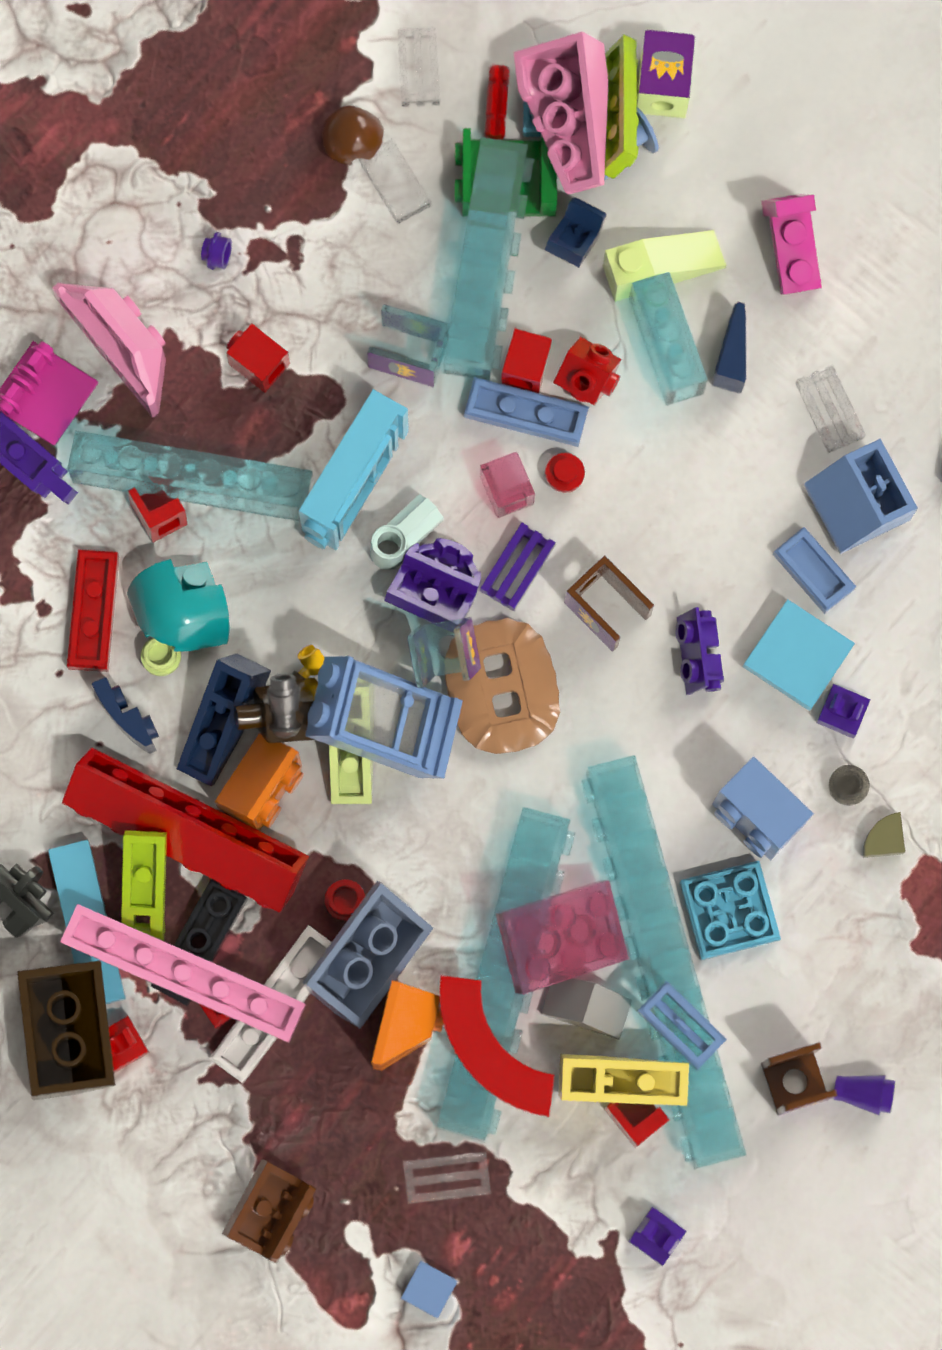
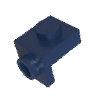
(576, 232)

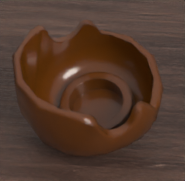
(351, 135)

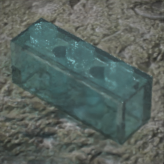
(668, 338)

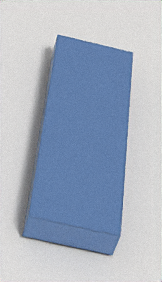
(526, 412)

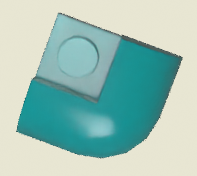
(180, 606)

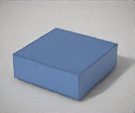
(429, 1289)

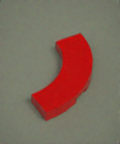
(483, 1054)

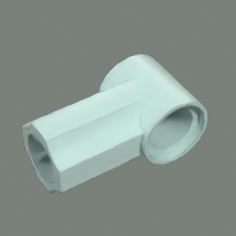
(405, 529)

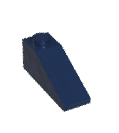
(214, 728)

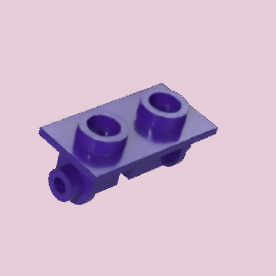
(696, 633)

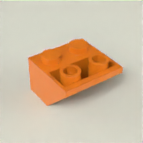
(260, 783)

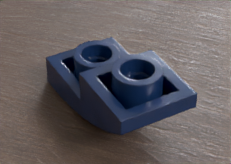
(137, 729)

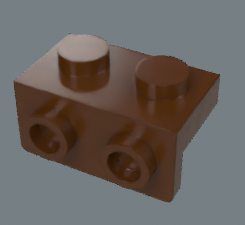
(270, 1211)

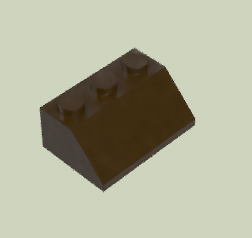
(66, 1030)

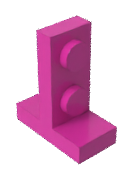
(794, 242)

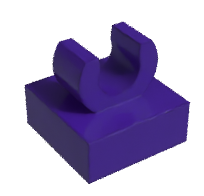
(843, 711)

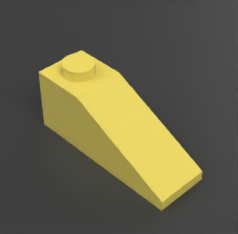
(622, 1080)

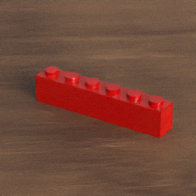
(196, 833)

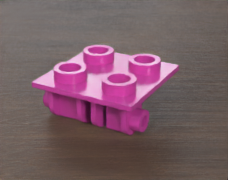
(45, 392)

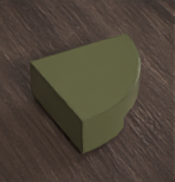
(885, 837)

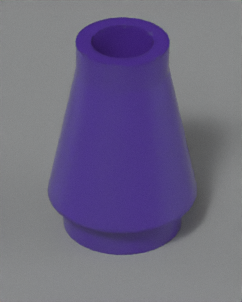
(868, 1092)

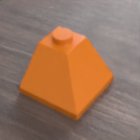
(406, 1023)

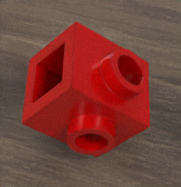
(588, 371)

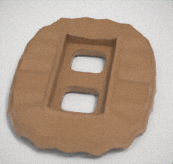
(531, 679)

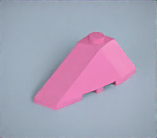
(568, 99)

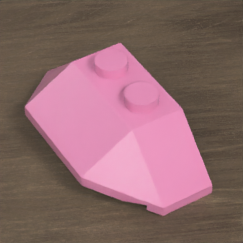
(119, 337)

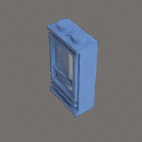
(383, 718)

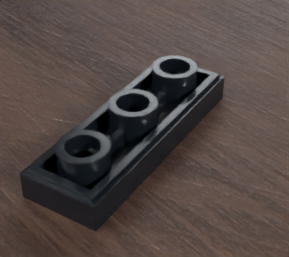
(212, 918)

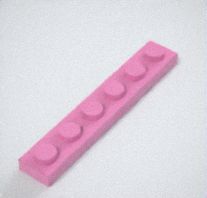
(183, 973)

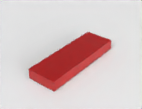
(93, 610)

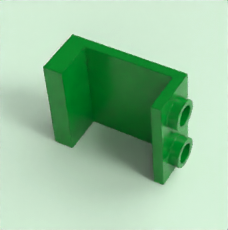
(540, 190)

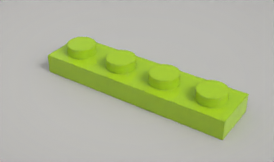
(621, 106)

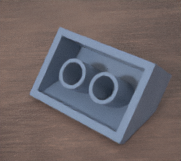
(367, 955)

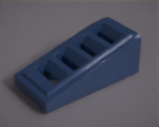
(731, 363)

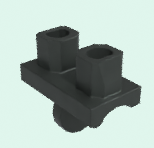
(23, 895)

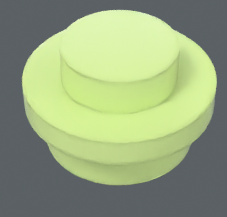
(159, 658)

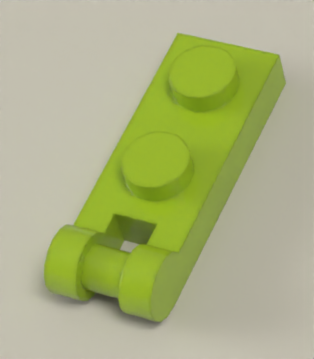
(144, 881)

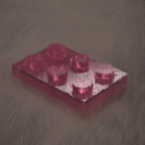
(562, 936)

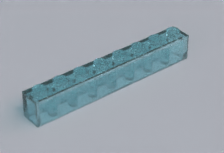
(529, 877)

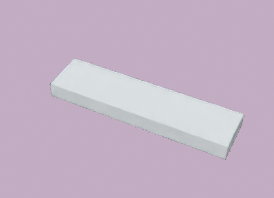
(246, 1045)

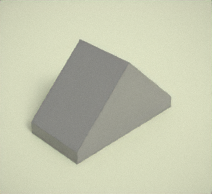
(587, 1006)

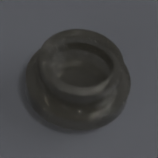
(849, 785)

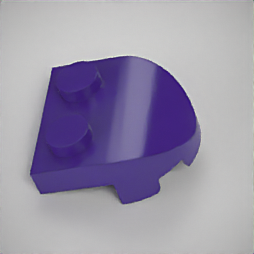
(436, 581)

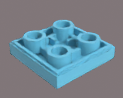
(798, 655)
(730, 910)

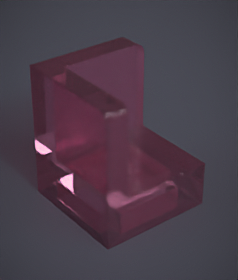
(507, 484)

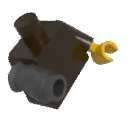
(283, 707)

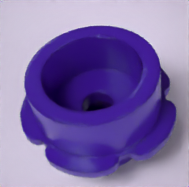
(216, 251)

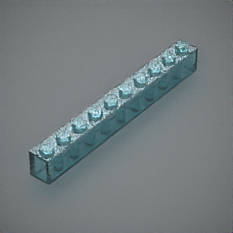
(660, 950)

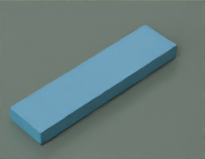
(79, 884)

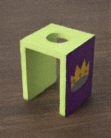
(665, 73)

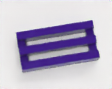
(535, 538)

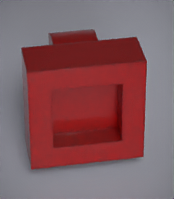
(125, 1043)

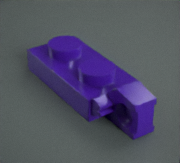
(32, 462)

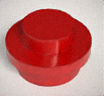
(565, 472)
(343, 899)

